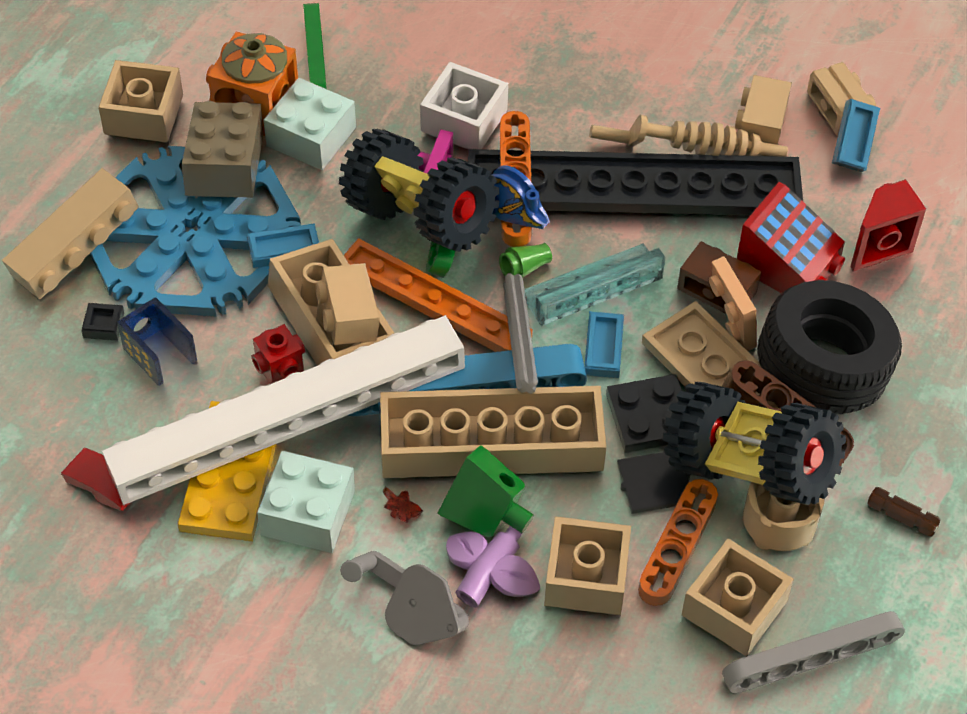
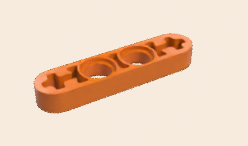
(676, 540)

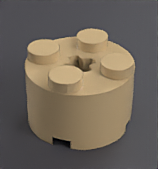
(779, 522)

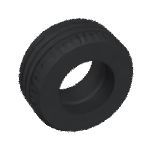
(839, 316)

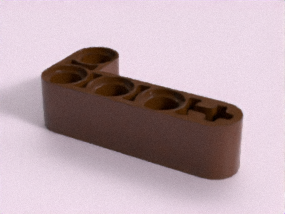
(769, 389)

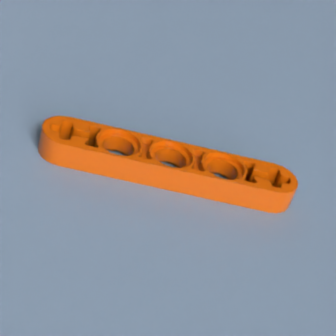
(521, 162)

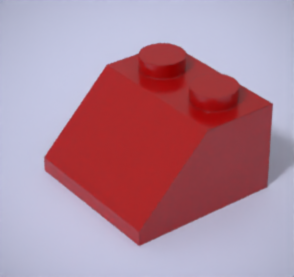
(889, 225)

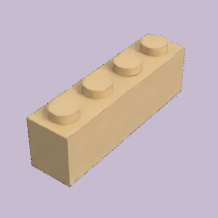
(70, 233)

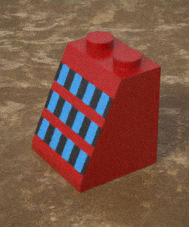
(789, 242)

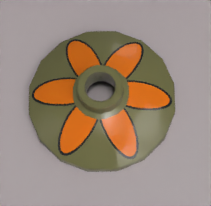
(254, 58)

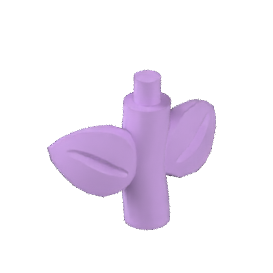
(491, 564)

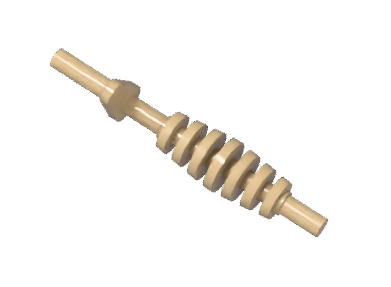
(704, 139)

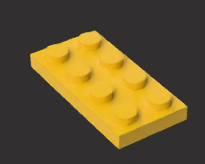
(227, 497)

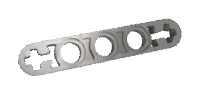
(813, 652)

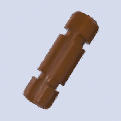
(904, 511)

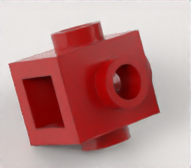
(278, 353)

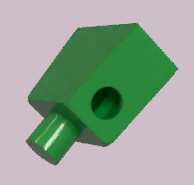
(485, 496)

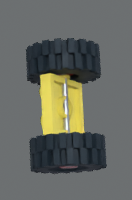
(450, 201)
(784, 450)

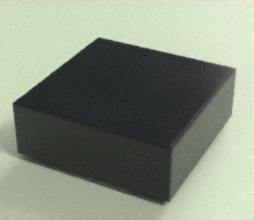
(101, 321)

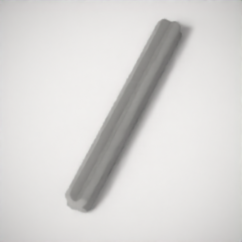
(520, 334)

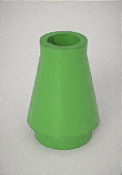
(524, 259)

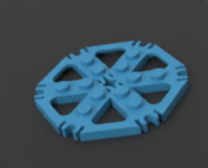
(202, 248)

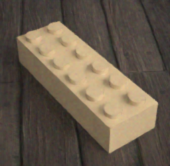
(525, 431)

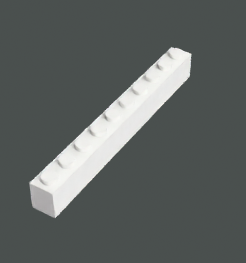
(283, 409)

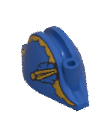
(518, 199)

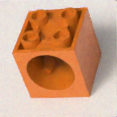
(228, 90)

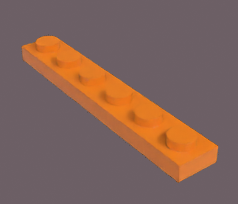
(432, 296)

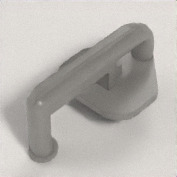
(421, 603)

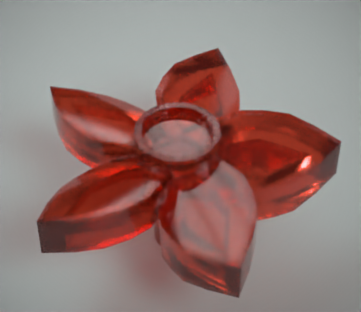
(401, 505)

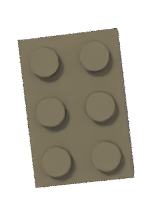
(222, 149)

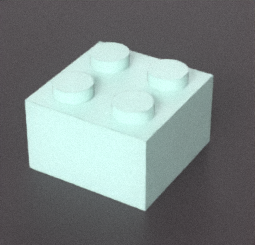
(310, 123)
(306, 501)

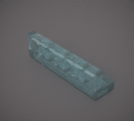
(595, 283)

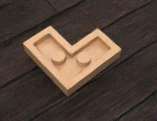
(738, 306)

